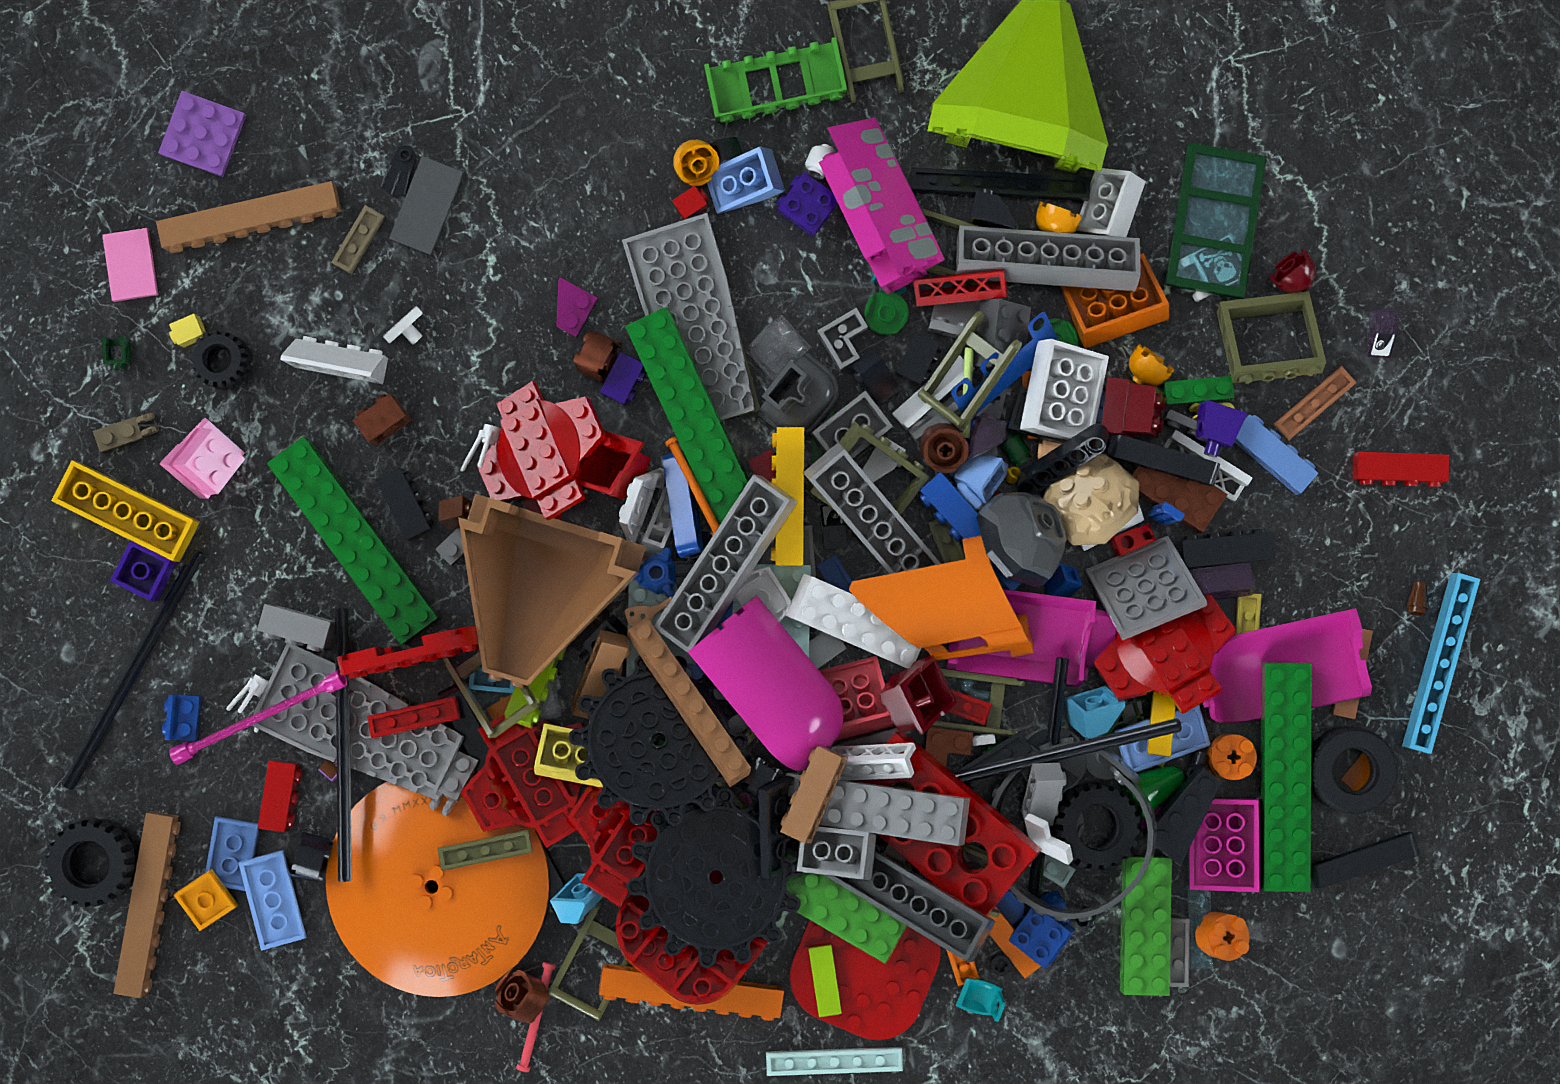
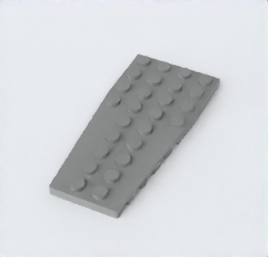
(685, 272)
(406, 759)

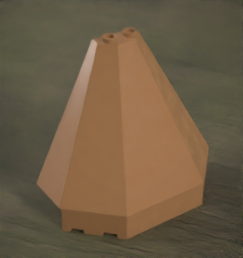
(537, 584)

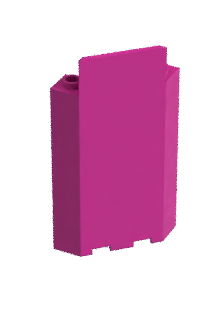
(1057, 629)

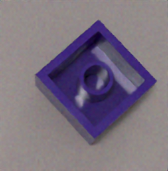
(143, 571)

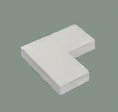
(1039, 832)

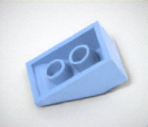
(745, 180)

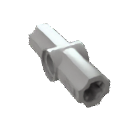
(933, 417)

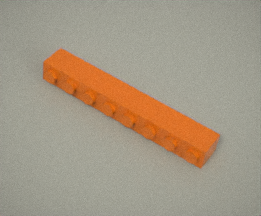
(744, 998)

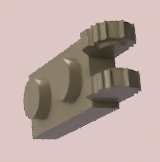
(123, 433)

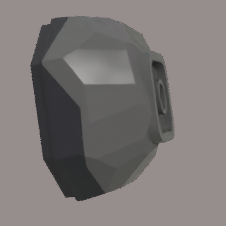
(1022, 536)

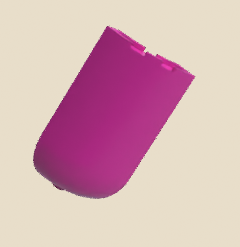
(1325, 641)
(771, 684)

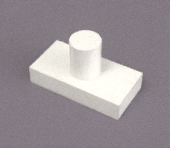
(405, 327)

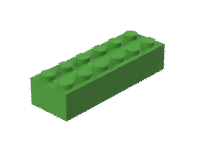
(846, 914)
(1146, 928)

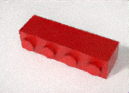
(1400, 468)

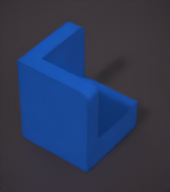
(1064, 582)

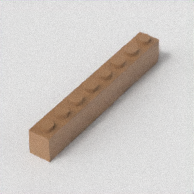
(249, 216)
(689, 702)
(146, 904)

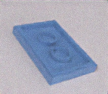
(231, 843)

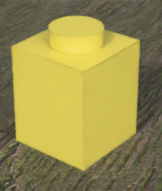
(187, 330)

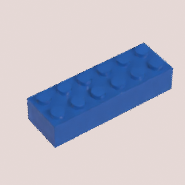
(957, 514)

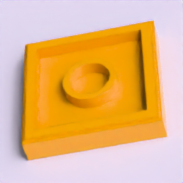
(205, 899)

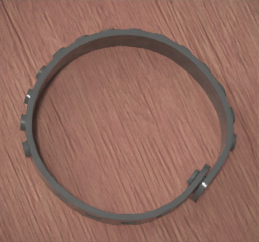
(1125, 776)

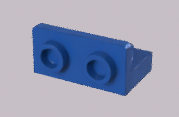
(182, 717)

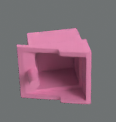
(204, 460)

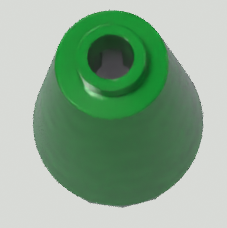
(1157, 785)

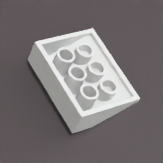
(336, 360)
(1063, 389)

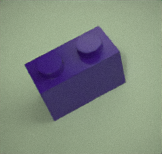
(622, 379)

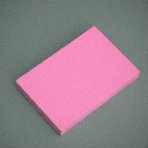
(130, 264)

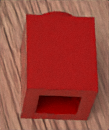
(691, 203)

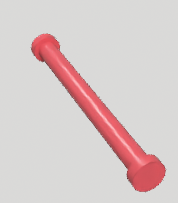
(533, 1027)

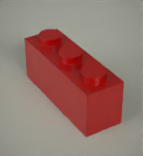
(279, 795)

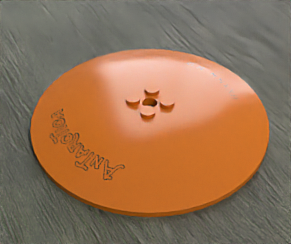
(427, 939)

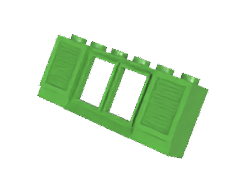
(820, 71)

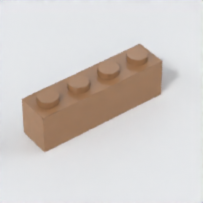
(607, 653)
(813, 794)

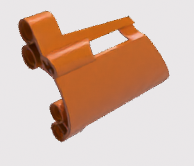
(948, 606)

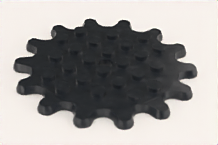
(632, 765)
(689, 903)

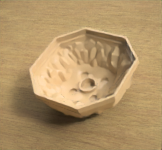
(1094, 500)

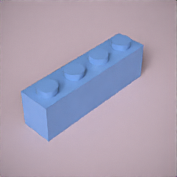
(1274, 455)

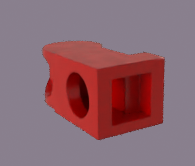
(1132, 539)

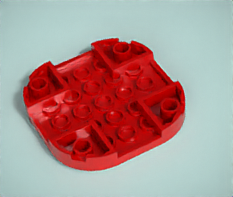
(386, 659)
(679, 974)
(873, 996)

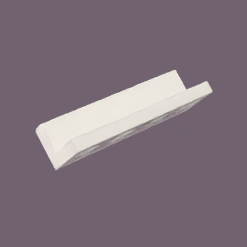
(915, 408)
(1225, 468)
(873, 766)

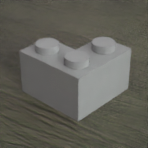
(837, 338)

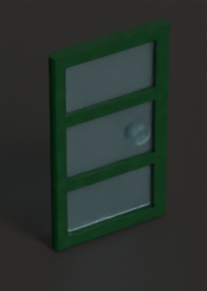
(1215, 221)

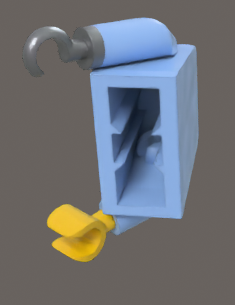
(981, 477)

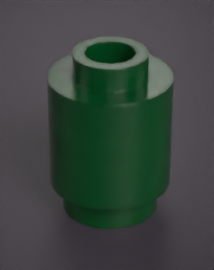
(1016, 449)

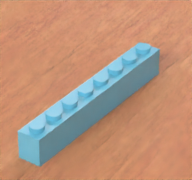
(1441, 662)

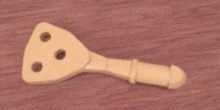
(649, 612)

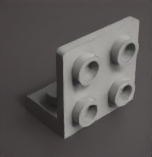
(952, 318)

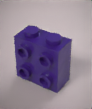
(807, 204)

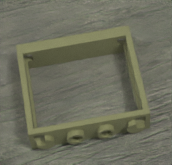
(1266, 306)
(899, 456)

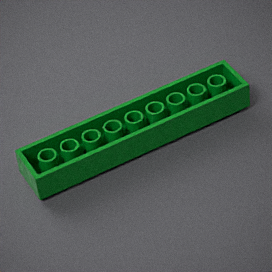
(689, 409)
(354, 540)
(1286, 776)

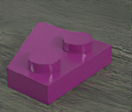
(573, 307)

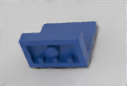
(1041, 937)

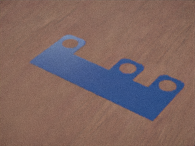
(1023, 359)

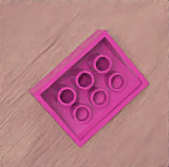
(1228, 847)

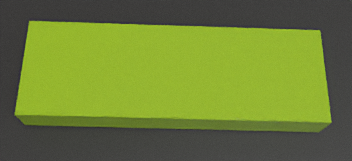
(825, 980)

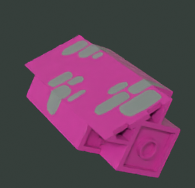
(879, 205)

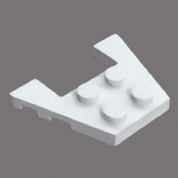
(637, 503)
(768, 589)

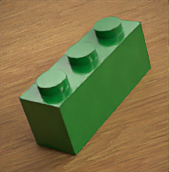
(1198, 390)

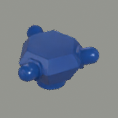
(658, 573)

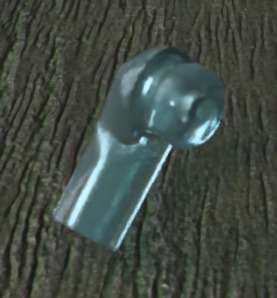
(966, 688)

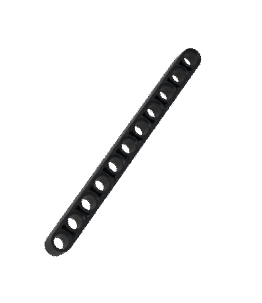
(477, 749)

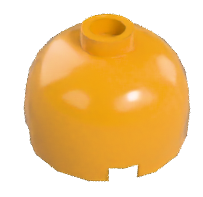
(695, 162)
(1056, 219)
(1148, 367)

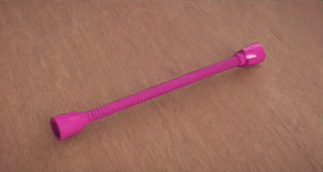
(186, 750)

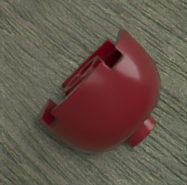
(1294, 273)

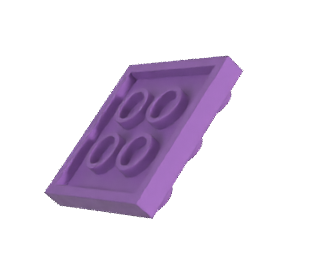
(202, 133)

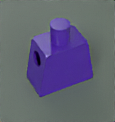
(1218, 426)

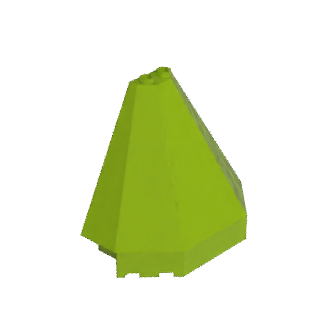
(1027, 91)

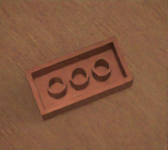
(1191, 498)

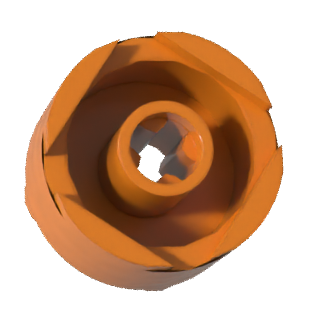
(1225, 745)
(1223, 936)

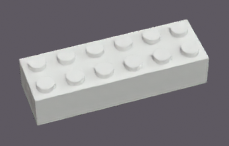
(848, 620)

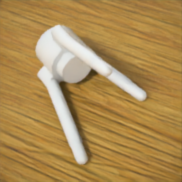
(489, 436)
(255, 687)

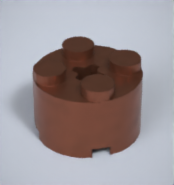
(597, 355)
(952, 456)
(521, 996)

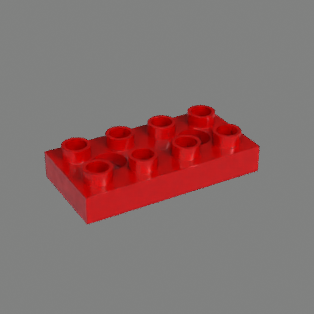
(943, 864)

